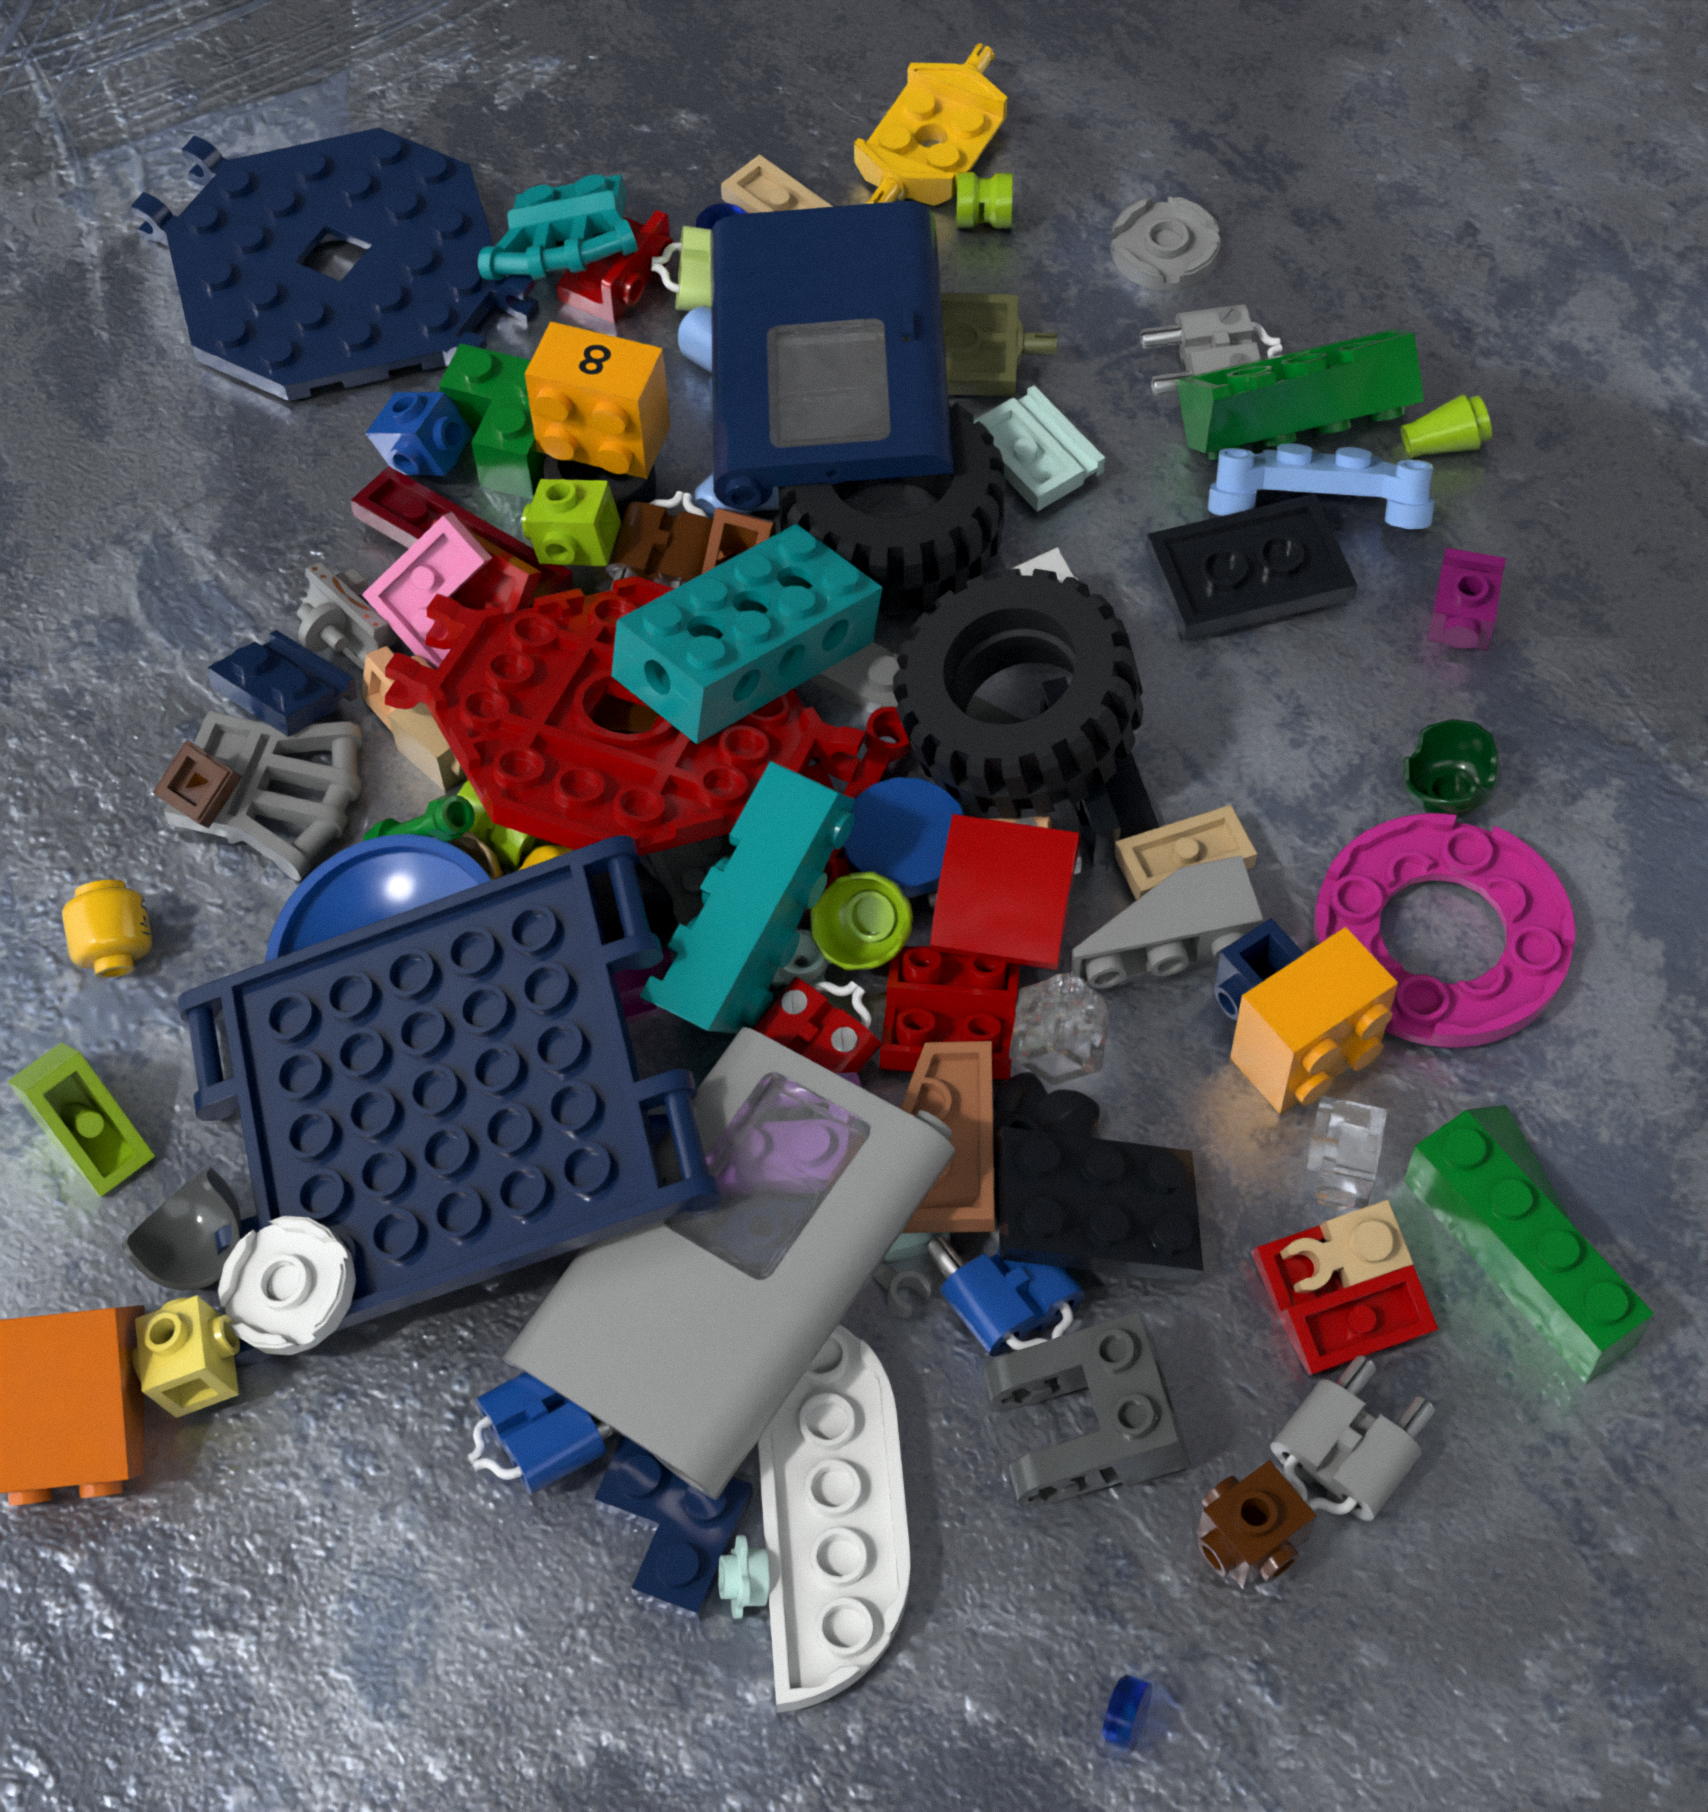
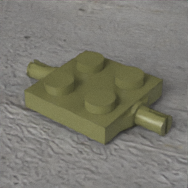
(987, 343)

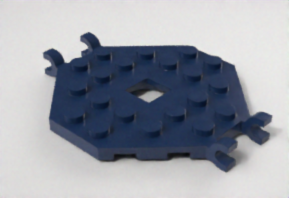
(297, 329)

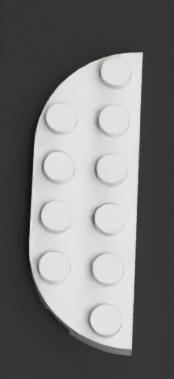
(834, 1524)

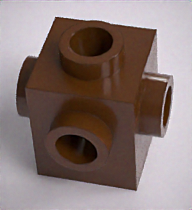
(1254, 1526)

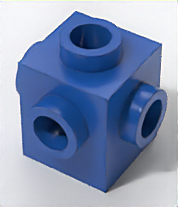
(420, 433)

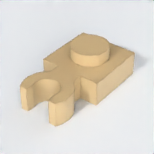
(1356, 1246)

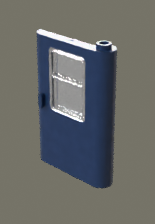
(815, 352)

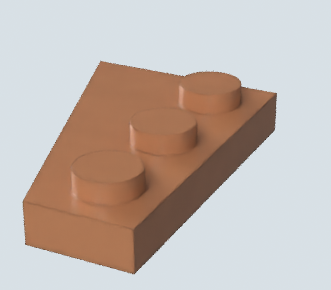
(957, 1088)

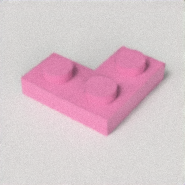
(434, 564)

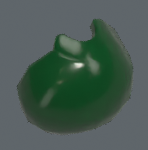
(1452, 768)

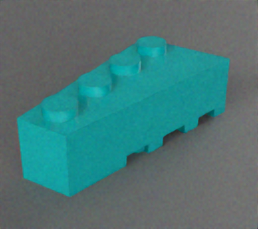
(754, 903)

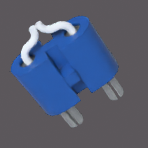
(1006, 1298)
(537, 1431)

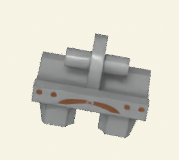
(340, 616)

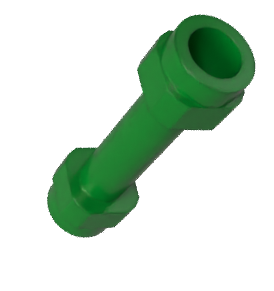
(444, 819)

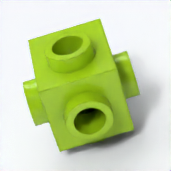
(572, 522)

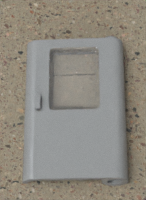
(716, 1313)

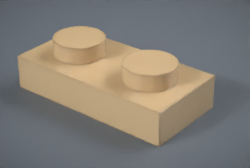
(766, 188)
(1203, 838)

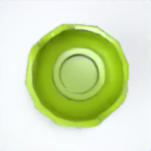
(861, 921)

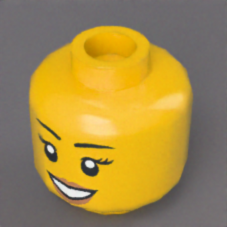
(107, 928)

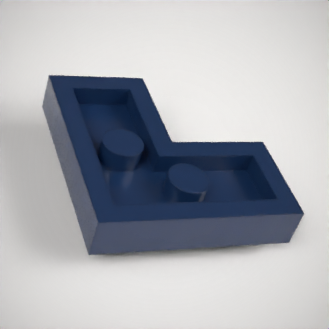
(688, 1527)

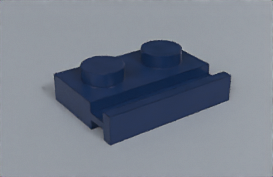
(281, 683)

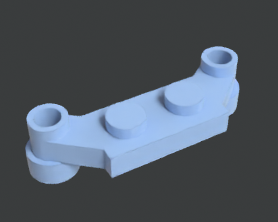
(1344, 473)

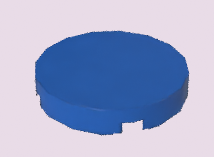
(901, 832)

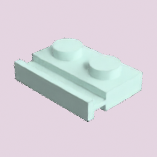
(1041, 448)

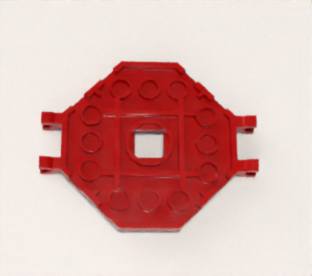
(519, 721)

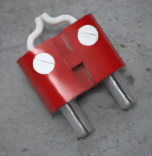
(817, 1030)

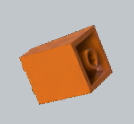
(69, 1404)

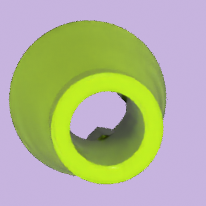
(1449, 428)

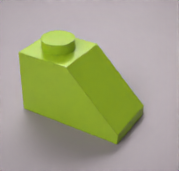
(81, 1117)

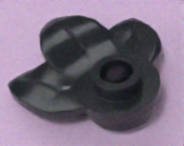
(1027, 1105)

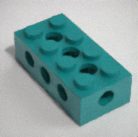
(745, 632)

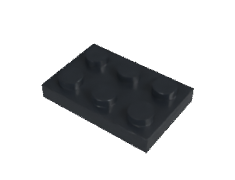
(1250, 566)
(1097, 1205)

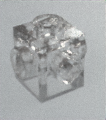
(1060, 1029)

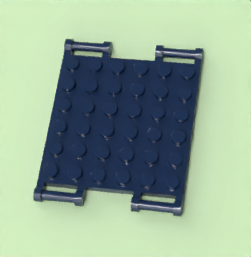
(453, 1084)

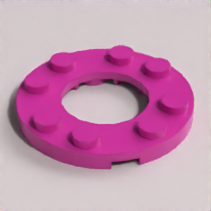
(1496, 866)

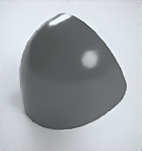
(178, 1238)

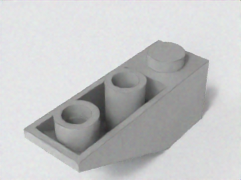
(1172, 925)

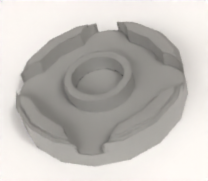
(1165, 243)

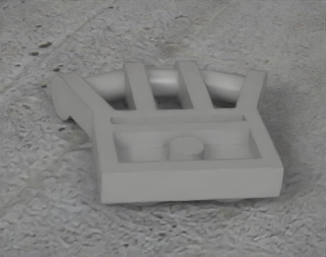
(256, 753)

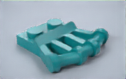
(557, 214)

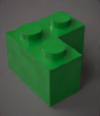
(496, 408)

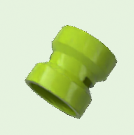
(984, 200)

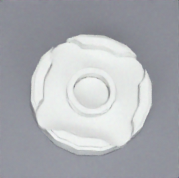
(287, 1285)

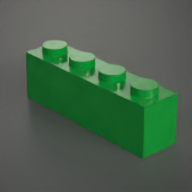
(1301, 392)
(1508, 1218)

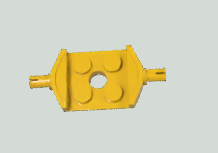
(937, 104)

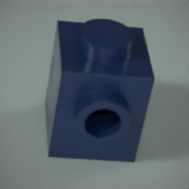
(1250, 963)

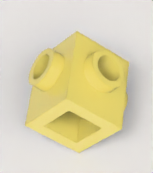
(186, 1356)

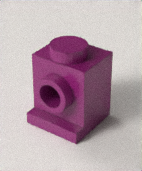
(1466, 599)

